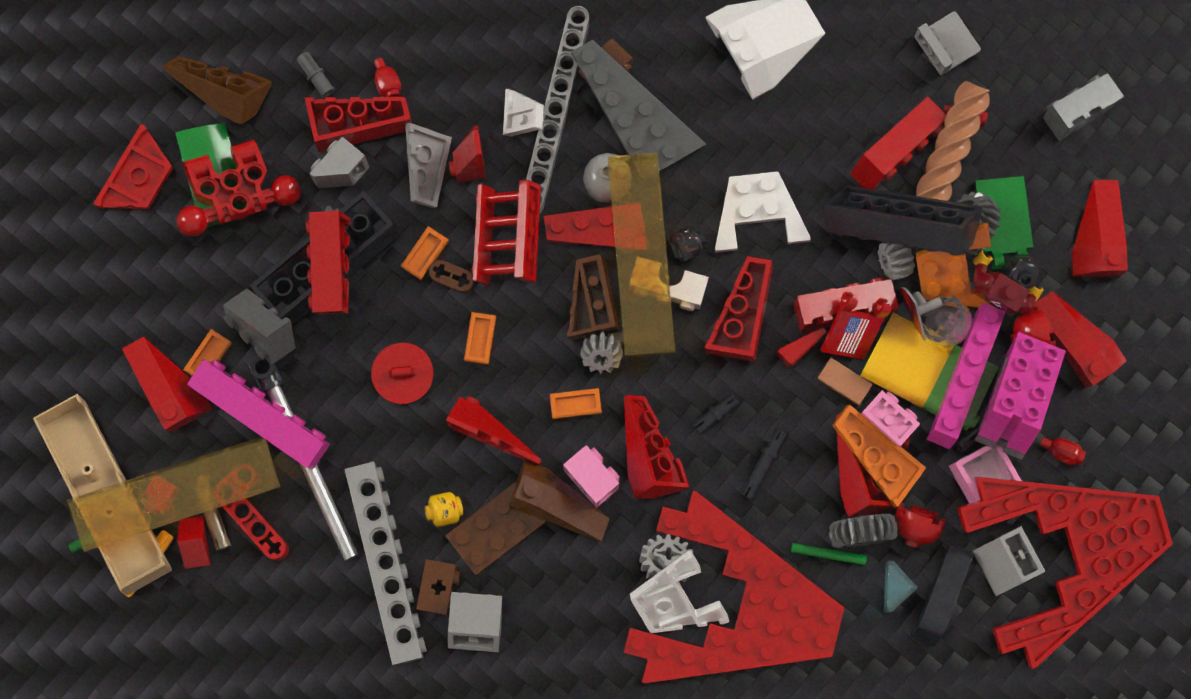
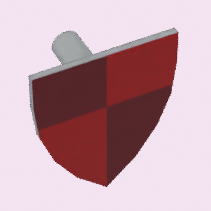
(916, 306)

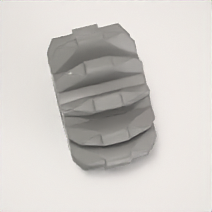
(896, 260)
(601, 353)

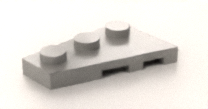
(426, 163)

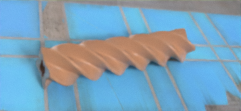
(953, 142)

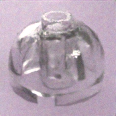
(948, 323)

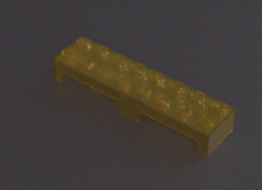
(641, 255)
(172, 493)

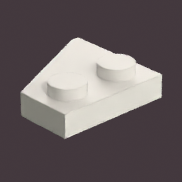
(521, 114)

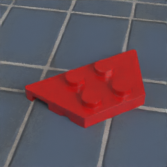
(136, 176)

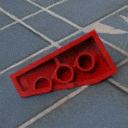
(1087, 348)
(165, 386)
(479, 424)

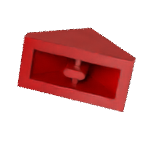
(193, 542)

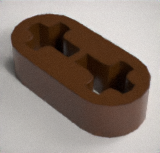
(449, 282)

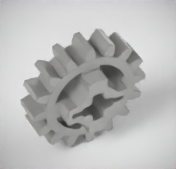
(660, 554)

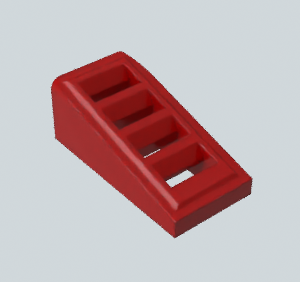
(796, 350)

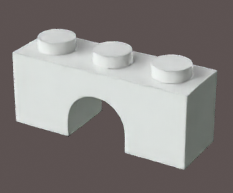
(689, 291)

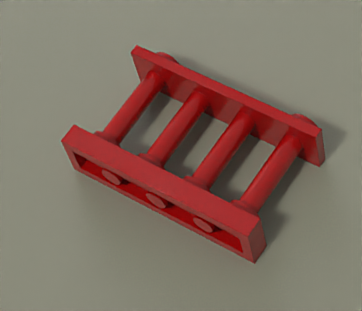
(527, 232)

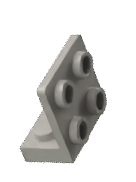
(947, 42)

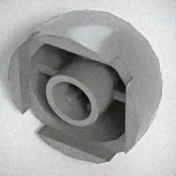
(597, 178)

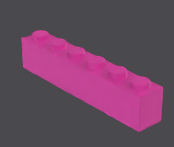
(966, 376)
(258, 413)

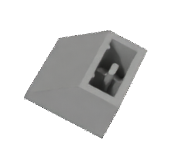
(340, 166)
(1008, 561)
(475, 622)

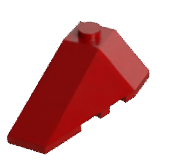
(468, 158)
(1101, 238)
(650, 463)
(857, 488)

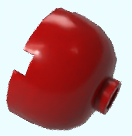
(1034, 325)
(918, 525)

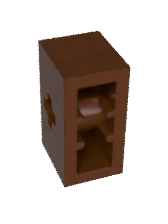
(433, 573)

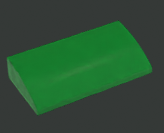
(216, 144)

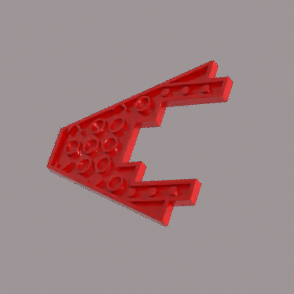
(1109, 538)
(779, 616)

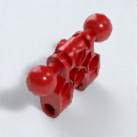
(247, 158)

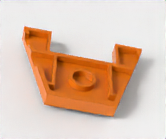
(948, 274)

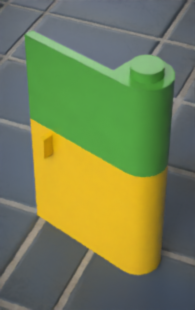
(919, 368)

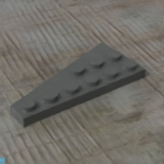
(634, 112)

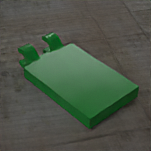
(1015, 229)

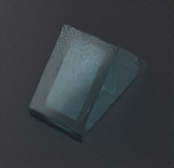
(897, 586)

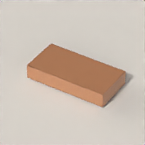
(844, 381)

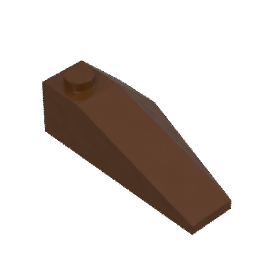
(227, 93)
(553, 500)

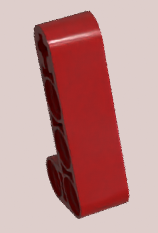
(250, 522)

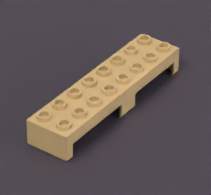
(90, 466)

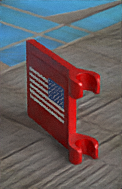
(854, 330)

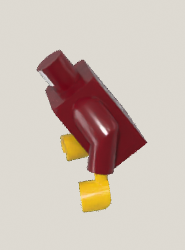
(1001, 290)

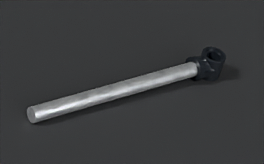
(271, 384)

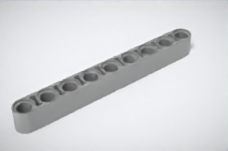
(558, 99)

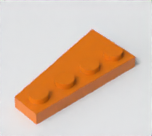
(886, 463)

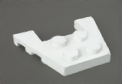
(757, 200)
(665, 604)

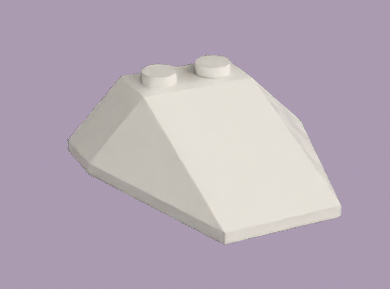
(766, 39)

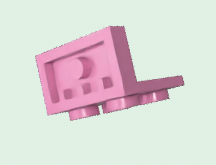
(891, 418)

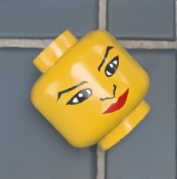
(444, 509)

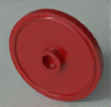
(402, 373)

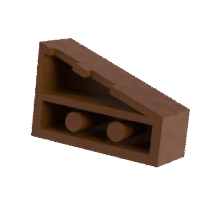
(592, 300)

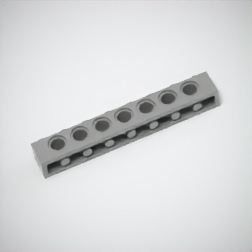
(357, 478)

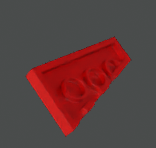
(582, 227)

